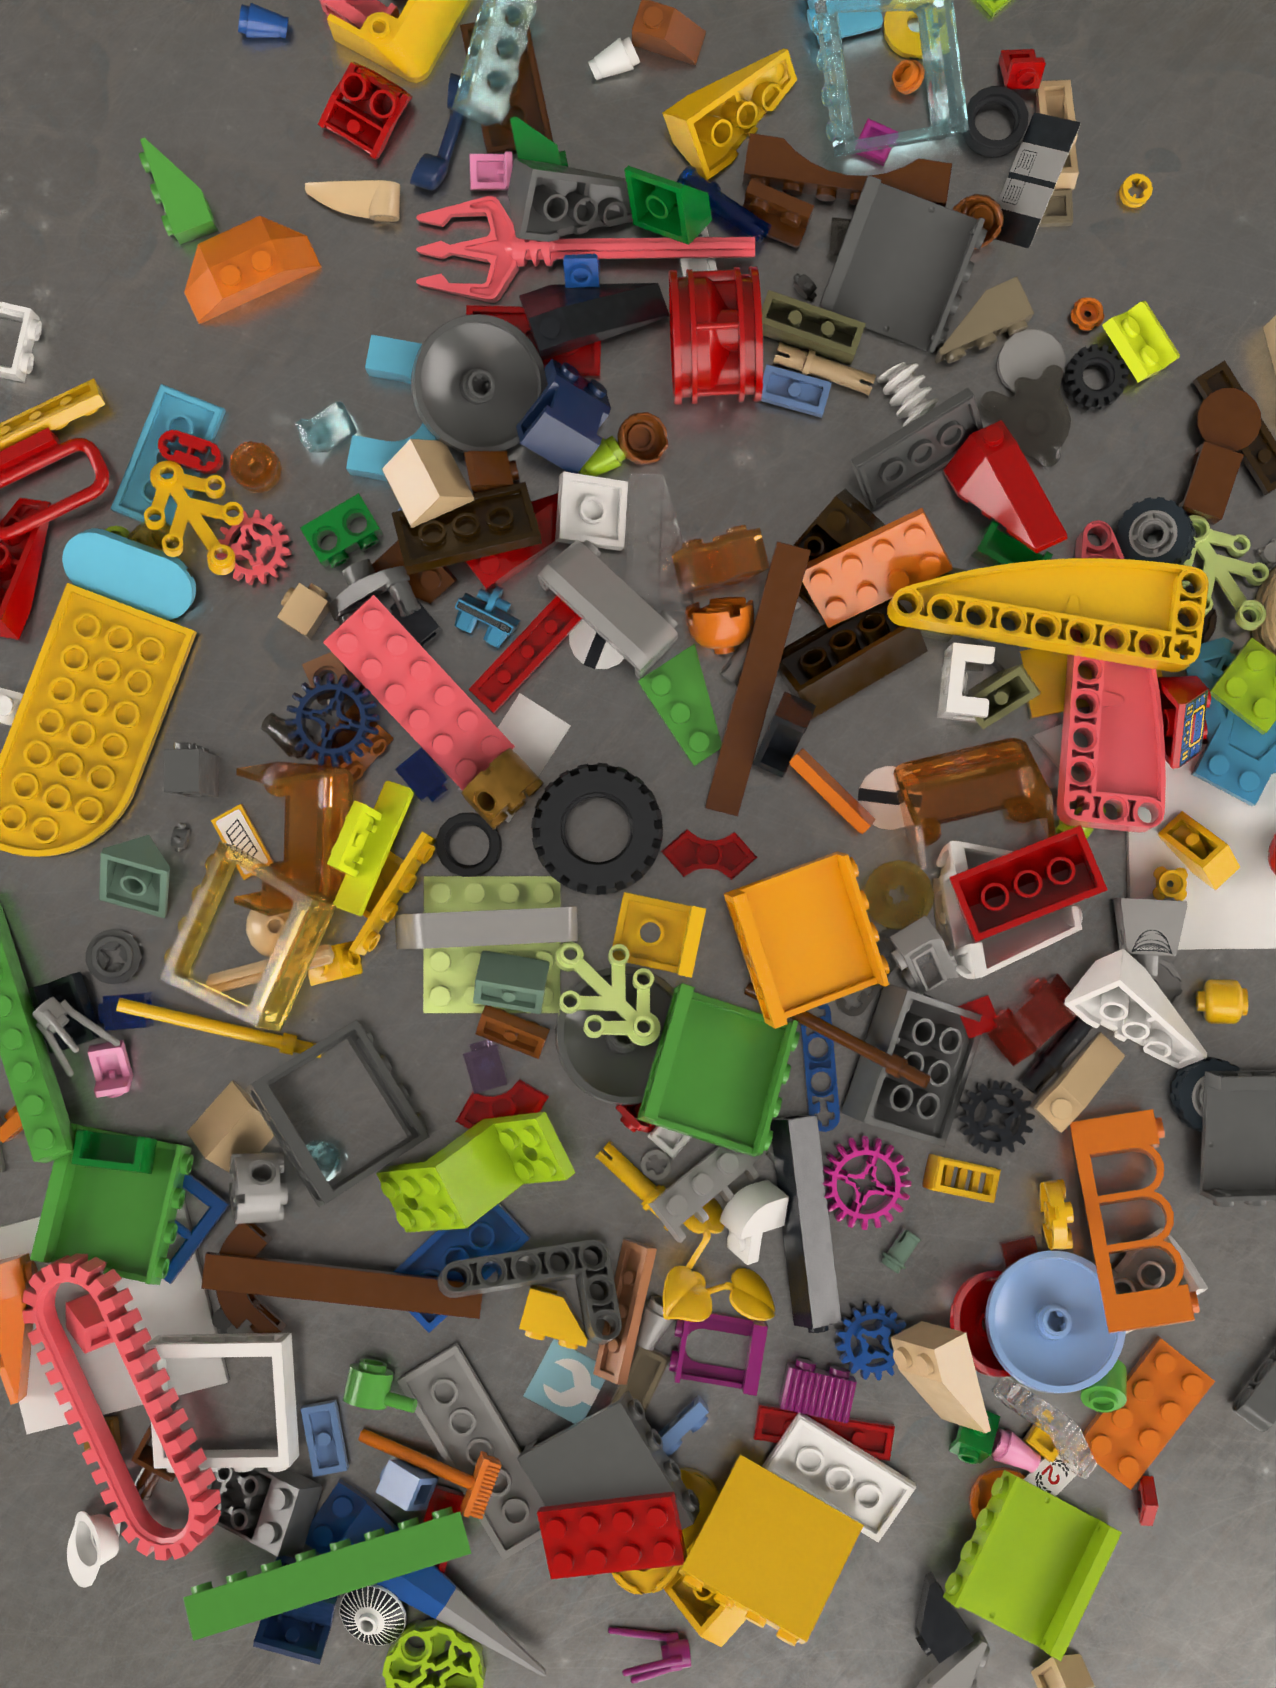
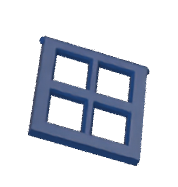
(194, 1238)

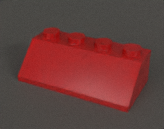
(1027, 883)

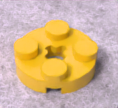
(1056, 1214)

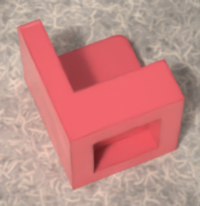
(87, 1324)

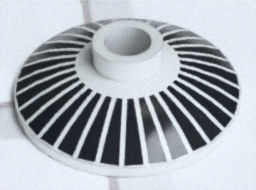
(373, 1615)

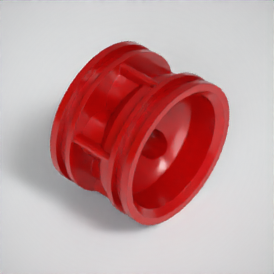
(716, 334)

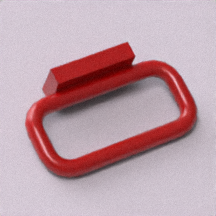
(38, 453)

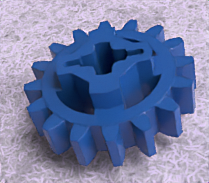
(864, 1352)

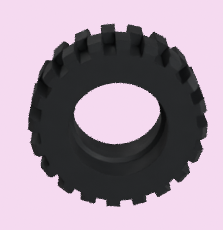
(590, 782)

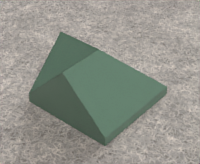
(135, 876)

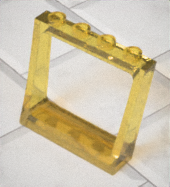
(290, 955)

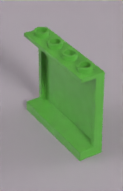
(718, 1073)
(115, 1213)

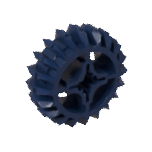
(329, 736)

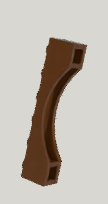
(779, 166)

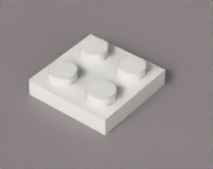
(591, 510)

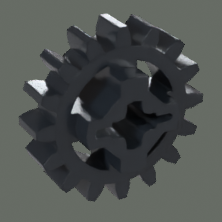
(1009, 1110)

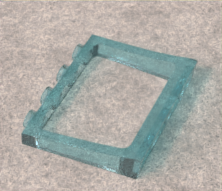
(940, 63)

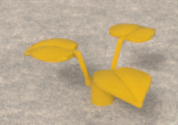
(686, 1292)

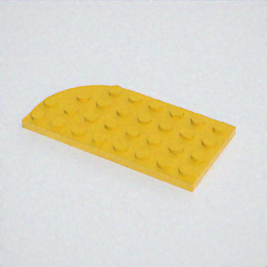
(86, 723)

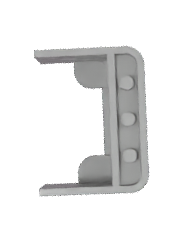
(609, 606)

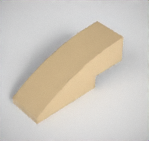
(1056, 100)

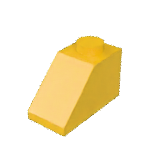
(1199, 850)

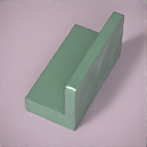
(511, 982)

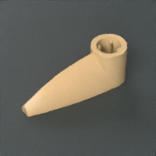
(365, 198)

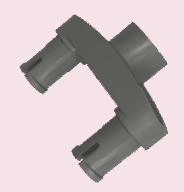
(365, 582)

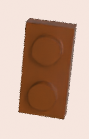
(512, 1031)

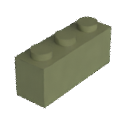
(811, 327)

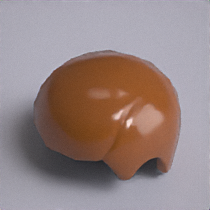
(983, 207)
(642, 438)

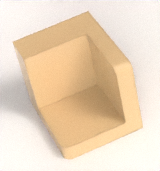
(1067, 1673)

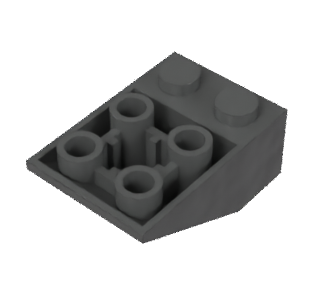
(267, 1507)

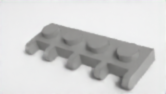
(701, 1185)

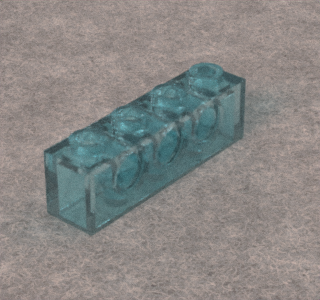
(483, 63)

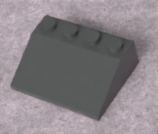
(932, 1041)

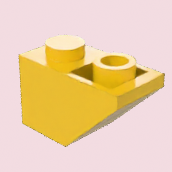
(552, 1315)

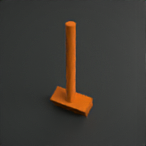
(478, 1485)

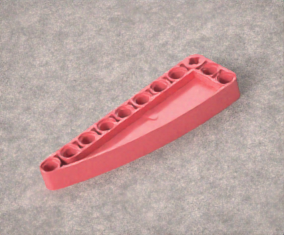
(1122, 729)

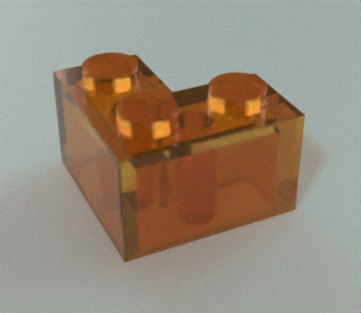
(720, 563)

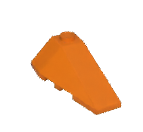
(14, 1341)

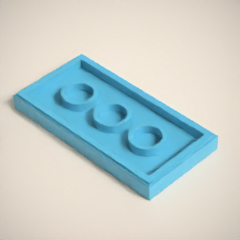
(168, 412)

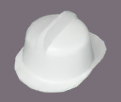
(91, 1545)

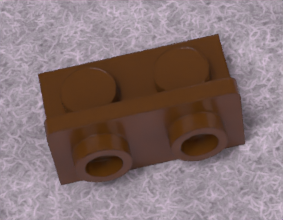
(785, 213)

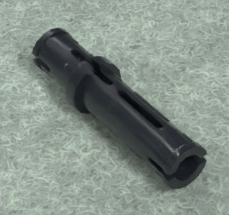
(1055, 1055)

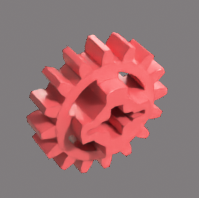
(268, 543)

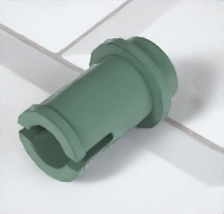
(900, 1251)

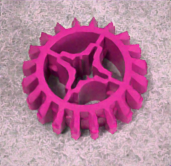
(869, 1166)

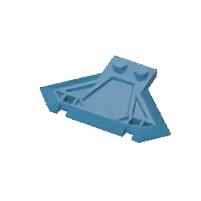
(1236, 754)

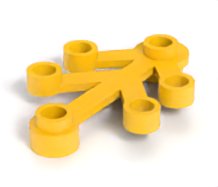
(191, 511)

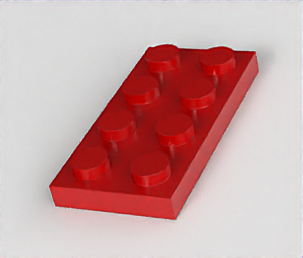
(612, 1535)

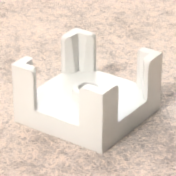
(956, 660)

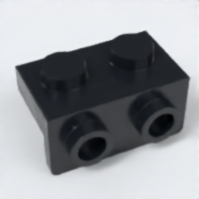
(75, 993)

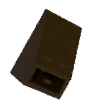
(835, 526)

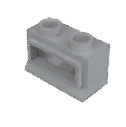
(922, 956)

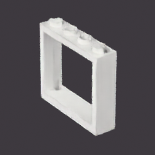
(240, 1345)

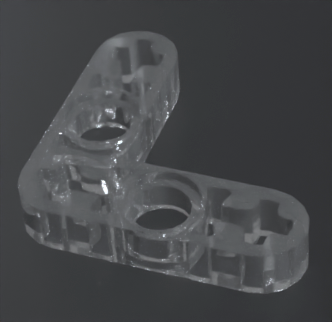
(1062, 1429)

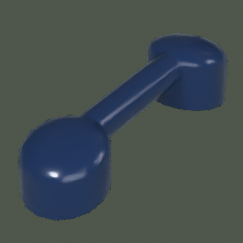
(432, 169)

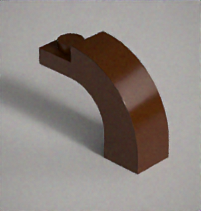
(248, 1240)

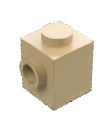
(304, 609)

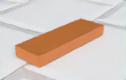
(832, 791)

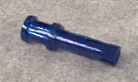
(725, 206)

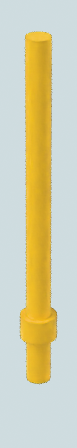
(286, 1044)

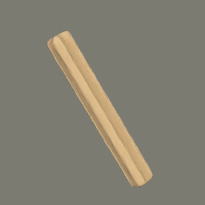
(253, 972)

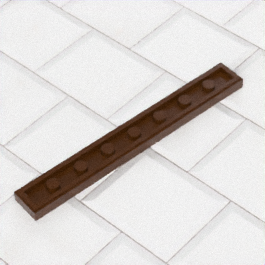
(757, 678)
(335, 1285)

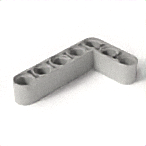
(486, 928)

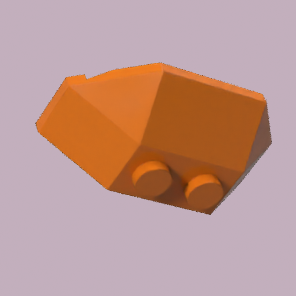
(246, 265)

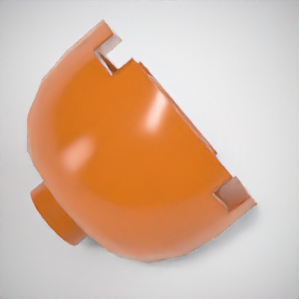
(721, 623)

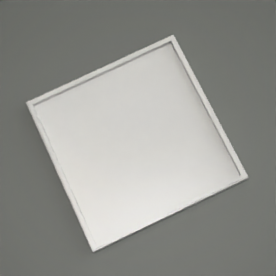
(1244, 906)
(164, 1310)

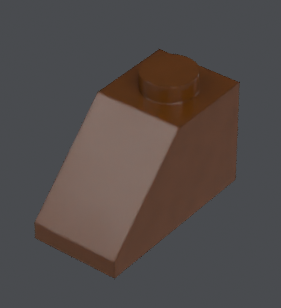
(490, 470)

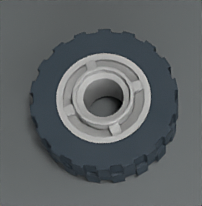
(1151, 516)
(1189, 1090)

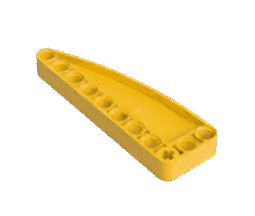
(1085, 594)

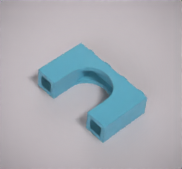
(392, 361)

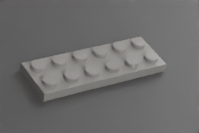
(462, 1425)

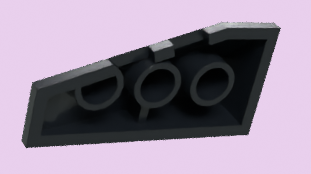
(576, 317)

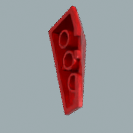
(1000, 482)
(20, 568)

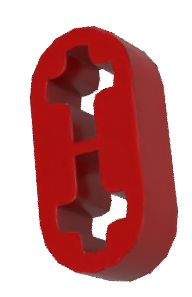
(193, 444)

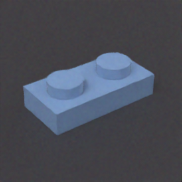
(795, 391)
(690, 1418)
(324, 1438)

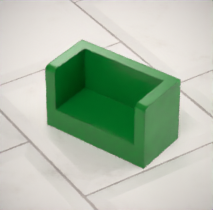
(999, 549)
(114, 1151)

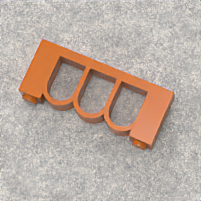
(1118, 1135)

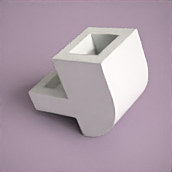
(751, 1213)

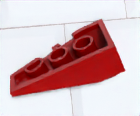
(501, 567)

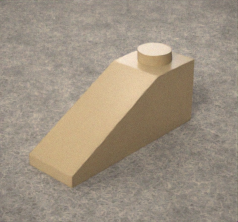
(1078, 1083)

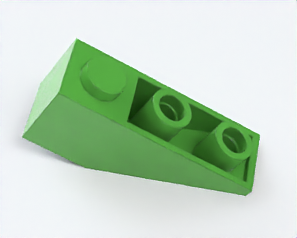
(185, 204)

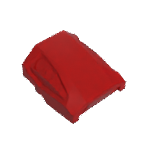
(364, 108)

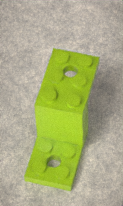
(475, 1172)

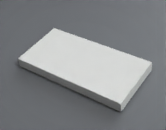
(840, 1475)

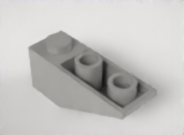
(960, 1668)

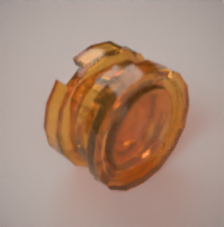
(255, 467)

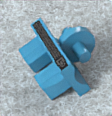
(499, 622)

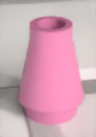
(1014, 1452)

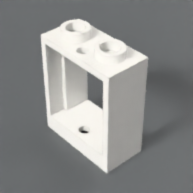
(29, 332)

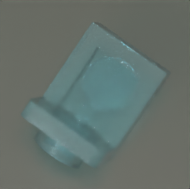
(326, 429)

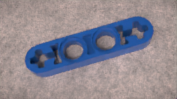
(821, 1064)

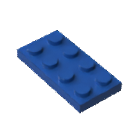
(489, 1235)

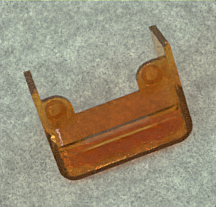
(970, 785)
(314, 816)

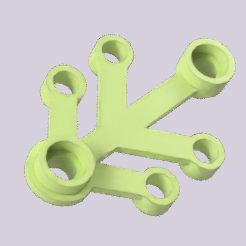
(1220, 567)
(611, 997)

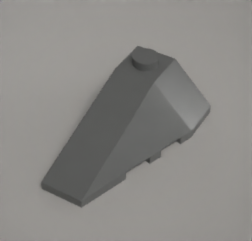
(564, 200)

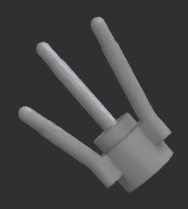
(52, 1018)

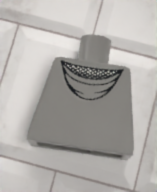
(1149, 928)

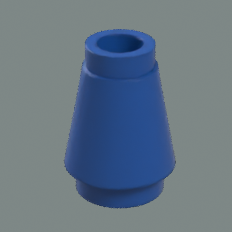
(261, 22)

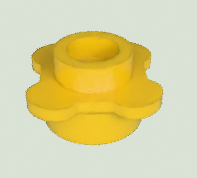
(1178, 878)

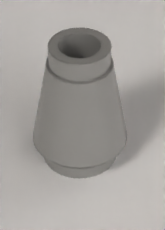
(652, 1323)

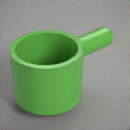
(370, 1386)
(1109, 1392)

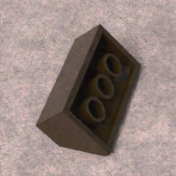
(848, 657)

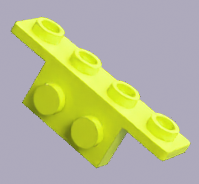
(366, 845)

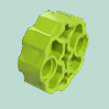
(404, 1659)

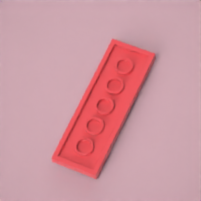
(417, 692)

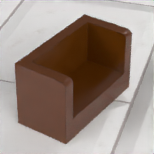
(1211, 482)

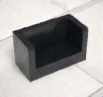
(784, 734)

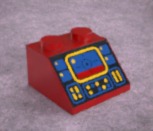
(1183, 712)

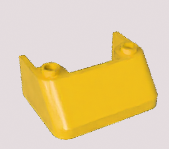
(405, 44)

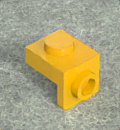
(344, 965)

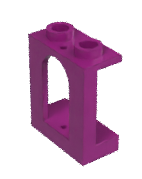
(744, 1379)

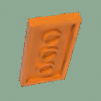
(875, 567)
(1159, 1399)

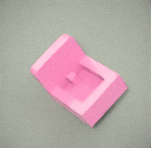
(490, 171)
(110, 1069)

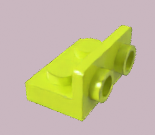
(1141, 341)

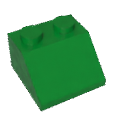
(667, 205)

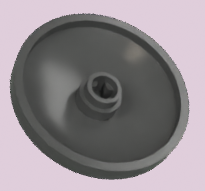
(476, 382)
(610, 1065)

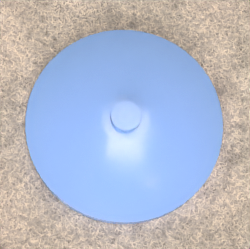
(1051, 1323)

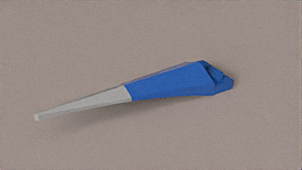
(352, 1514)

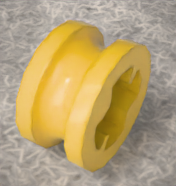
(1141, 180)

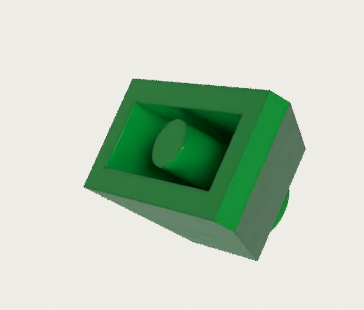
(534, 145)

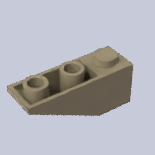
(996, 312)

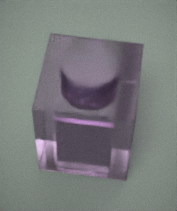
(485, 1066)

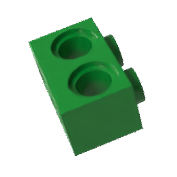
(337, 523)

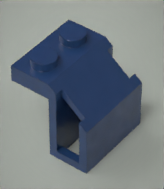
(565, 418)
(300, 1631)

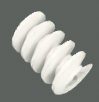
(907, 391)

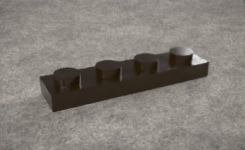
(1261, 453)

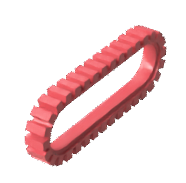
(94, 1429)

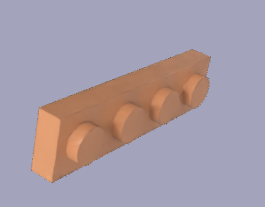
(631, 1286)

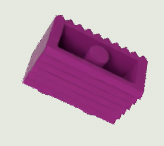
(817, 1390)

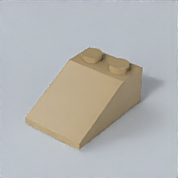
(942, 1372)

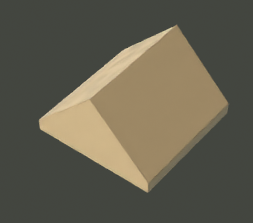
(426, 480)
(230, 1127)

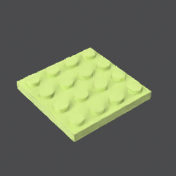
(452, 971)

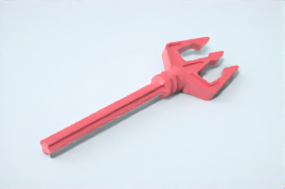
(508, 252)

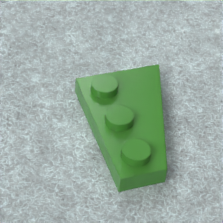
(684, 705)

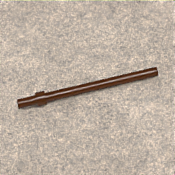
(894, 1064)

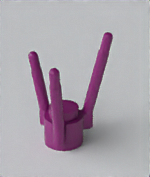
(674, 1654)

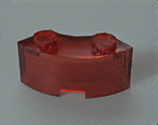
(1033, 1020)

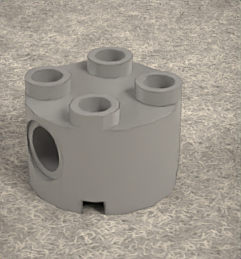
(257, 1188)

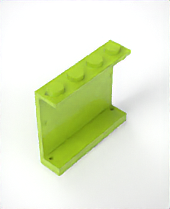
(1031, 1564)

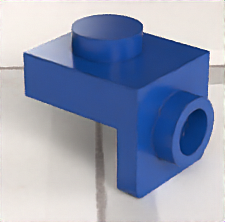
(581, 270)

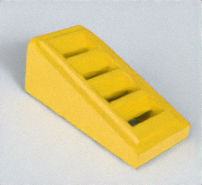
(940, 1179)

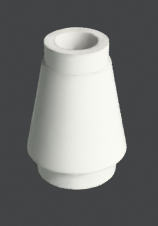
(615, 59)

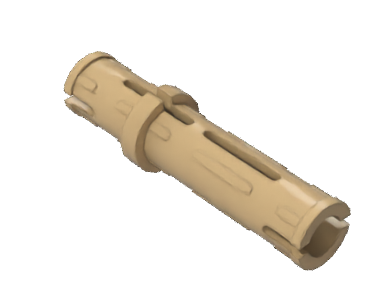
(824, 368)

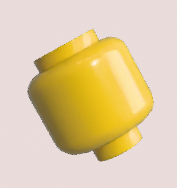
(1222, 1001)

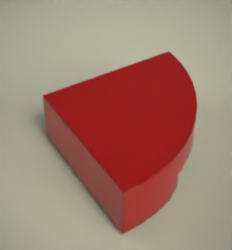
(1150, 1505)

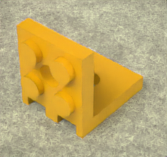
(678, 939)

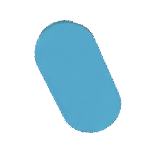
(129, 573)

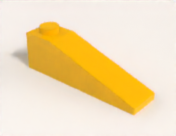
(720, 116)

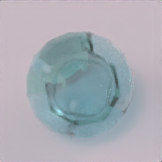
(326, 1156)

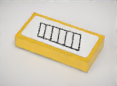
(238, 830)

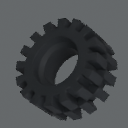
(1109, 362)

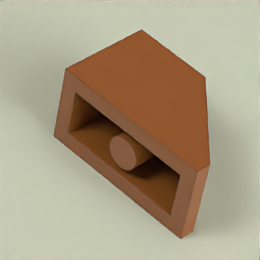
(667, 32)

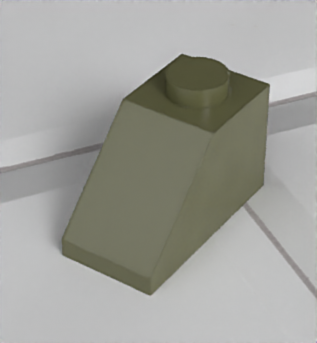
(1005, 692)

